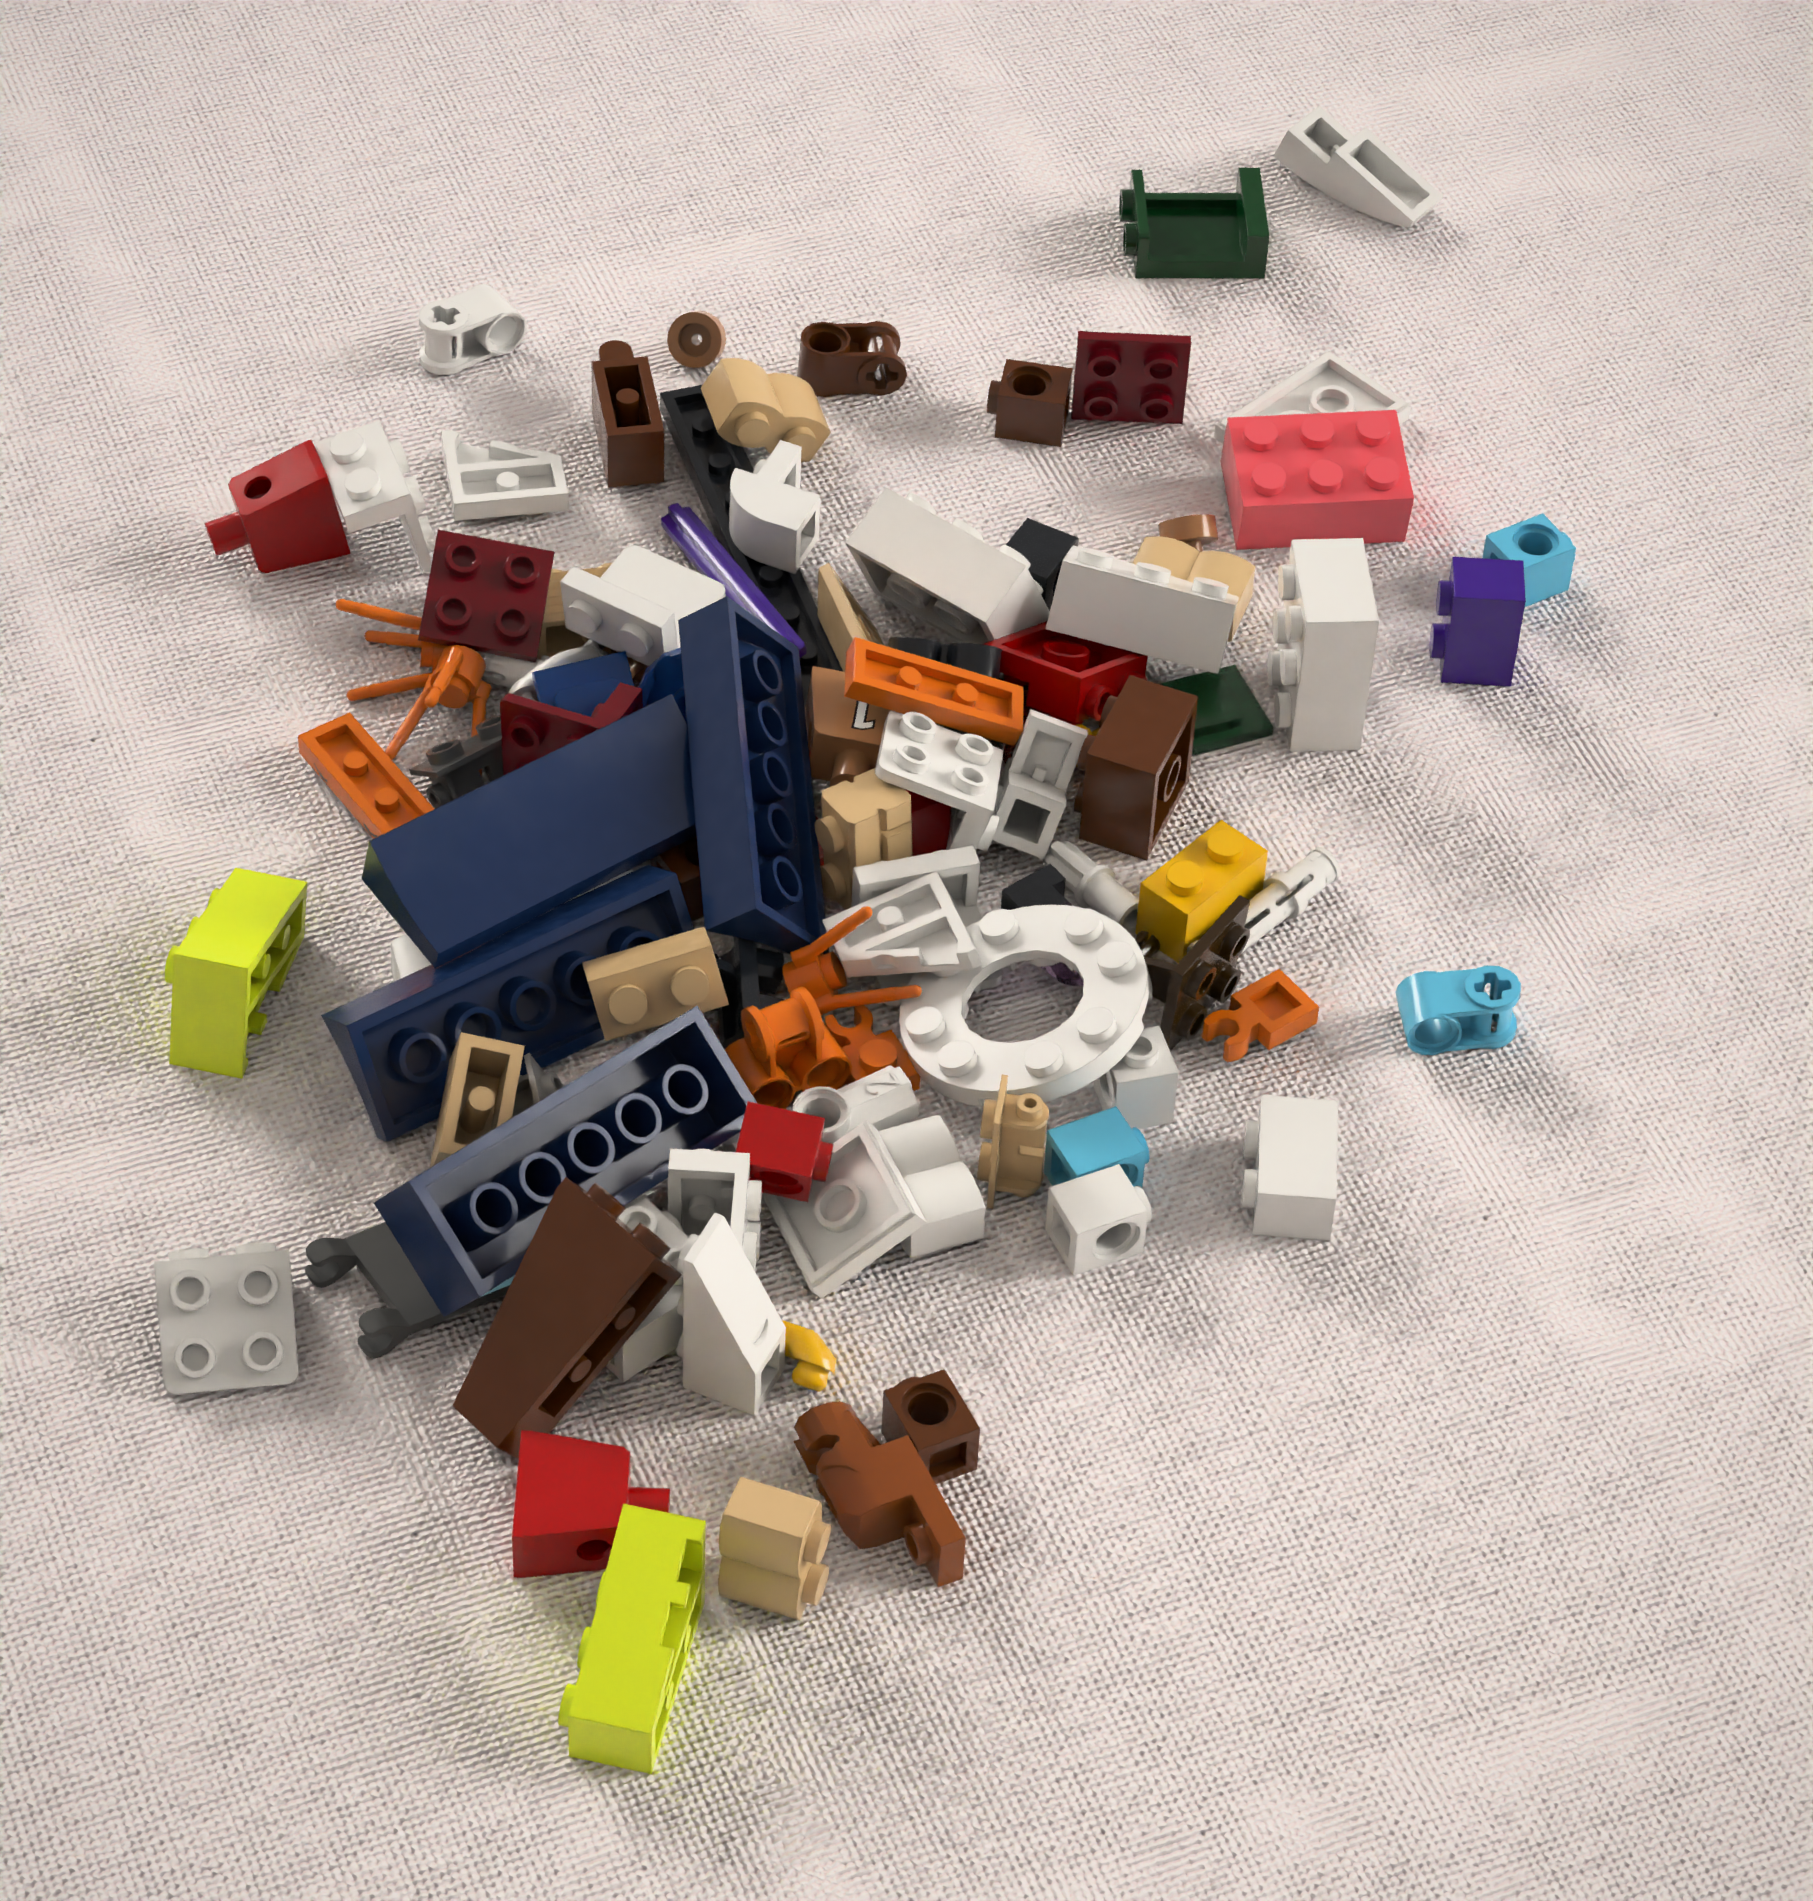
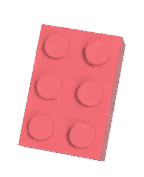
(1316, 478)

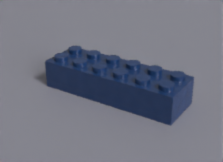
(612, 1127)

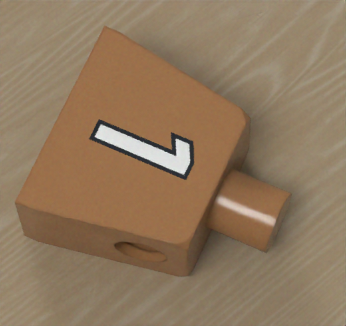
(840, 730)

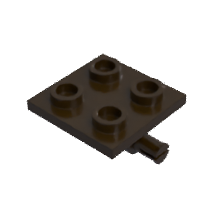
(1201, 975)

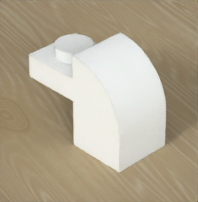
(770, 512)
(1037, 783)

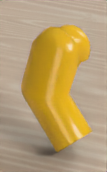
(812, 1355)

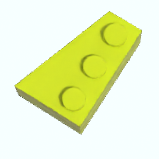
(228, 965)
(637, 1640)

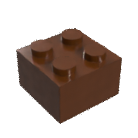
(1135, 766)

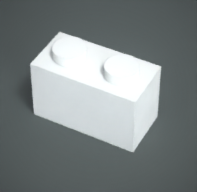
(1294, 1167)

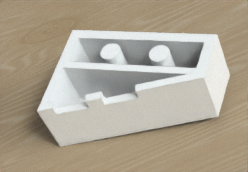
(1142, 609)

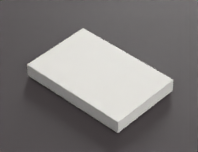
(1321, 387)

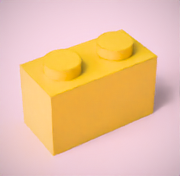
(1198, 887)

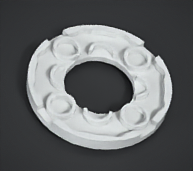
(1053, 1064)

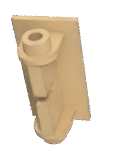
(1017, 1147)

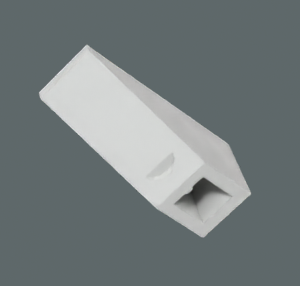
(730, 1326)

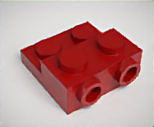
(1066, 673)

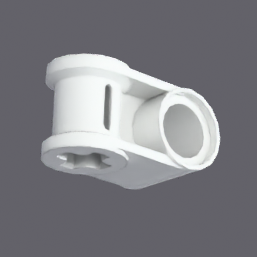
(470, 325)

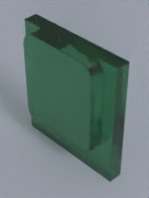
(1225, 710)

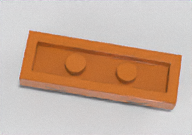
(934, 689)
(362, 775)

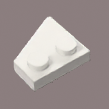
(502, 479)
(908, 932)

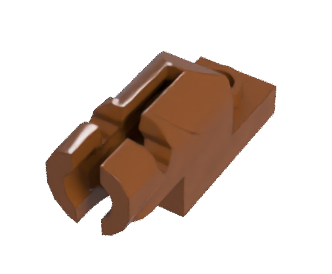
(880, 1490)

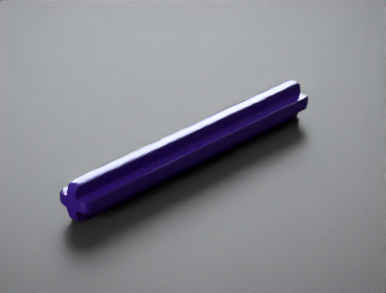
(716, 563)

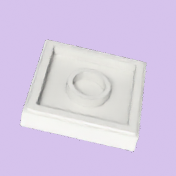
(851, 1215)

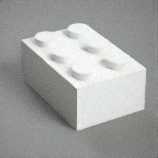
(945, 571)
(1323, 644)

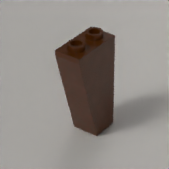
(564, 1315)

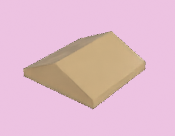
(841, 614)

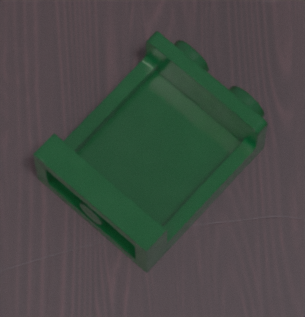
(1196, 231)

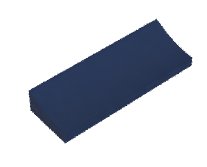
(751, 779)
(538, 834)
(511, 989)

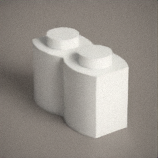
(938, 1184)

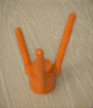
(429, 651)
(452, 684)
(824, 973)

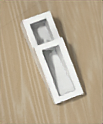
(1356, 170)

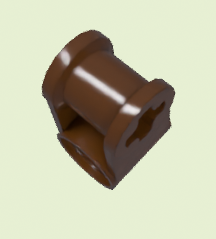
(845, 358)

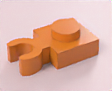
(1264, 1011)
(870, 1051)

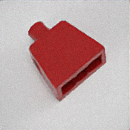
(282, 513)
(571, 1503)

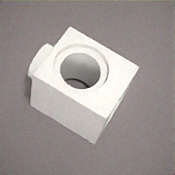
(1142, 1082)
(1097, 1219)

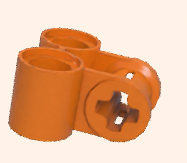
(787, 1051)

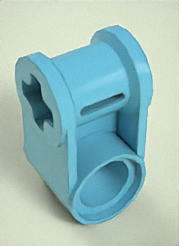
(1455, 1013)

